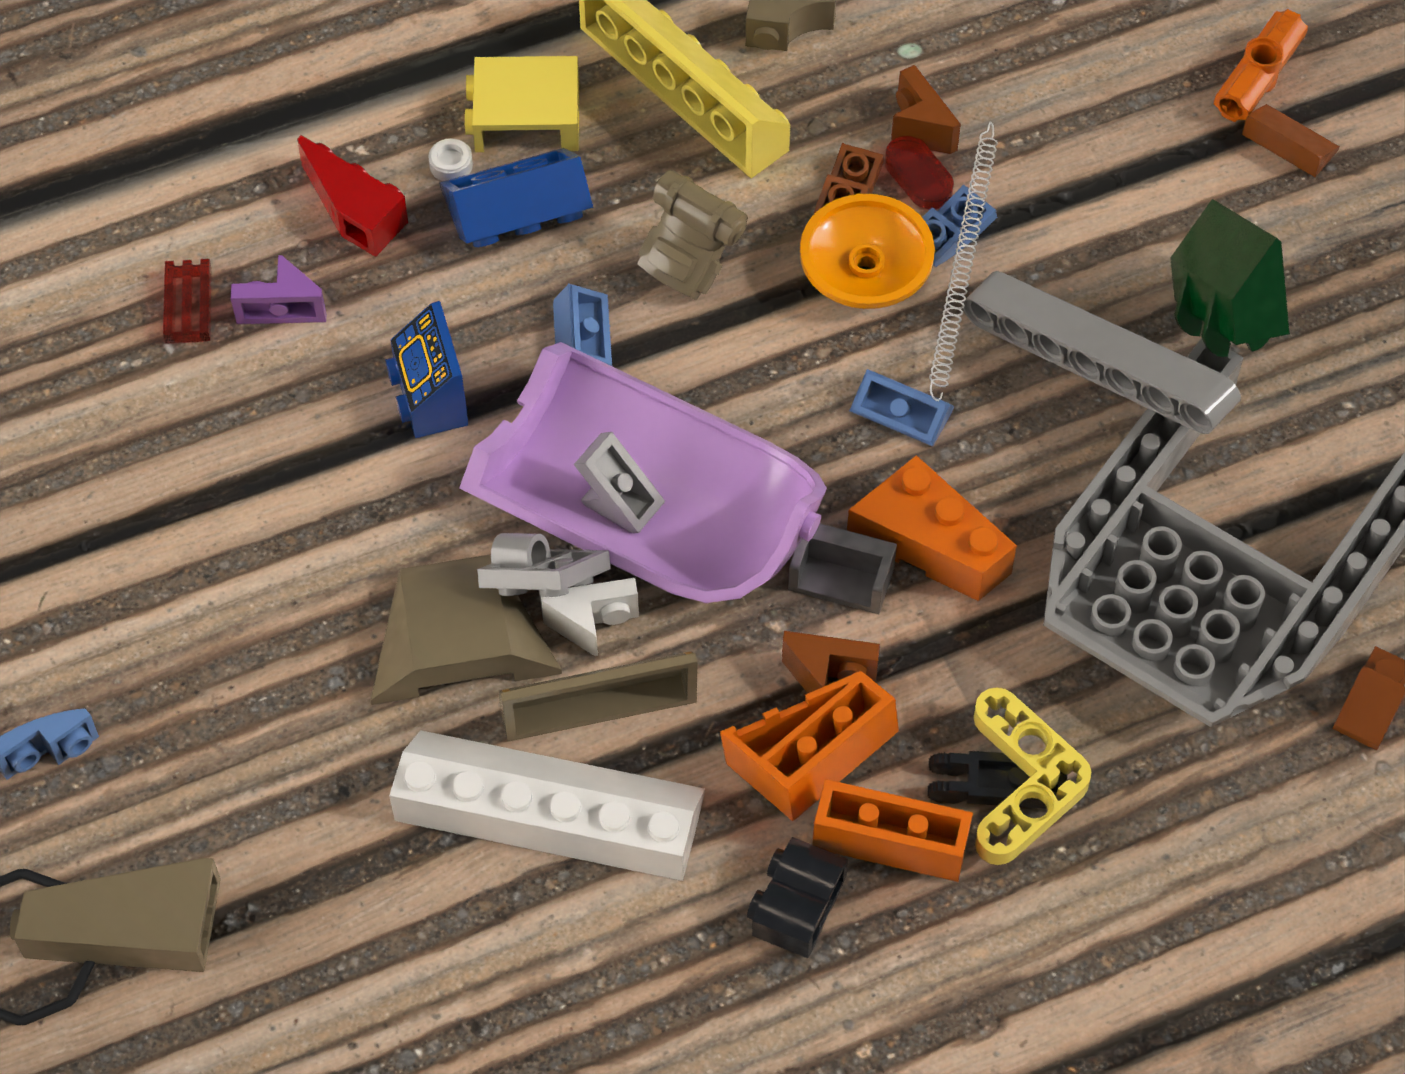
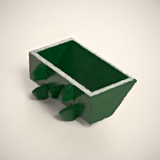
(1231, 281)

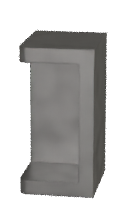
(843, 568)

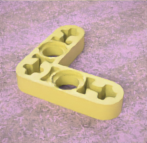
(1041, 768)

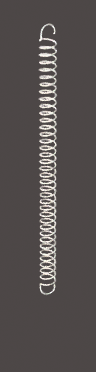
(954, 268)

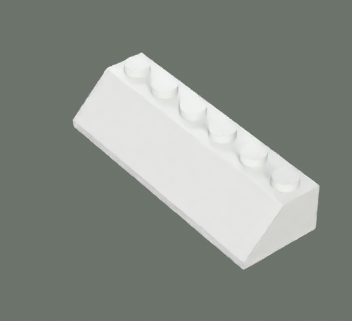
(547, 804)

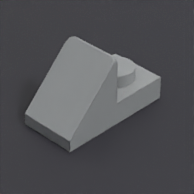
(617, 484)

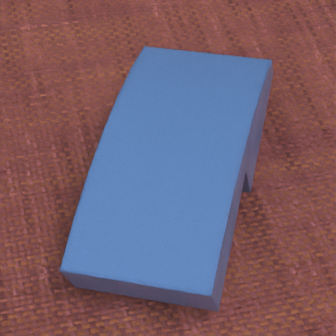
(947, 221)
(59, 734)

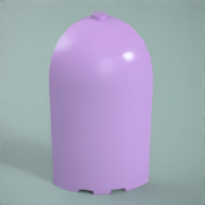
(728, 495)

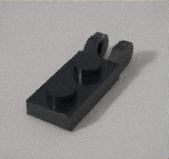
(989, 779)

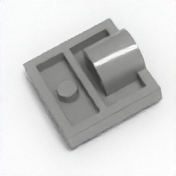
(527, 562)

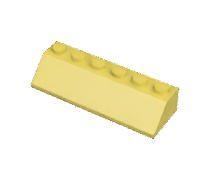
(689, 81)

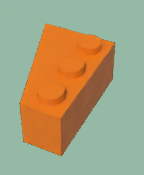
(935, 530)
(813, 741)

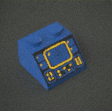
(428, 374)

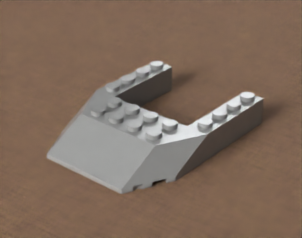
(1191, 603)

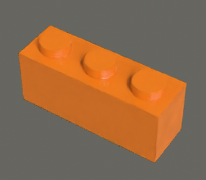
(892, 830)

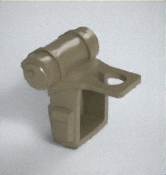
(690, 236)

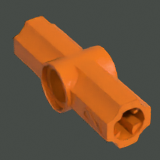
(1260, 65)

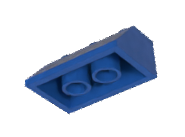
(517, 196)

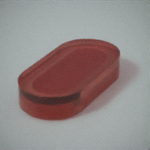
(919, 172)

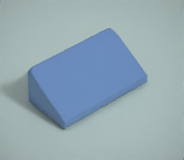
(583, 321)
(901, 408)

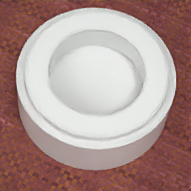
(450, 159)

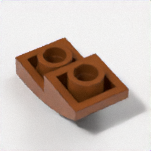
(853, 173)

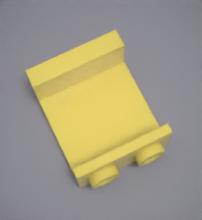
(524, 96)

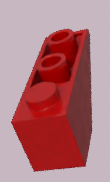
(358, 204)

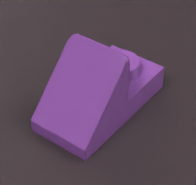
(287, 301)

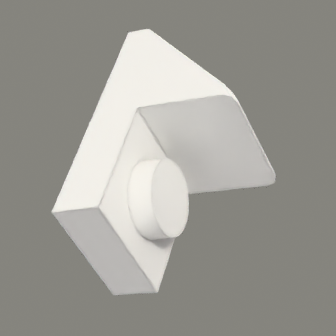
(587, 605)

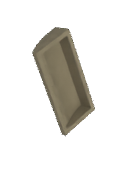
(599, 696)

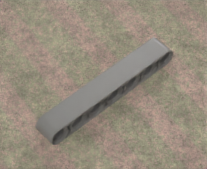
(1102, 352)

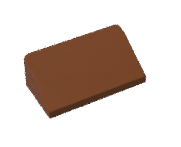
(1289, 139)

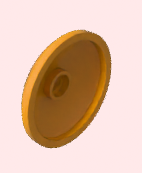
(872, 234)

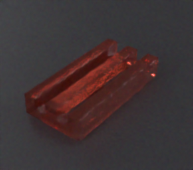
(187, 272)

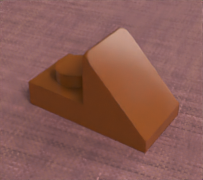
(924, 114)
(817, 657)
(1373, 699)

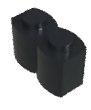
(798, 896)

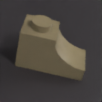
(778, 22)

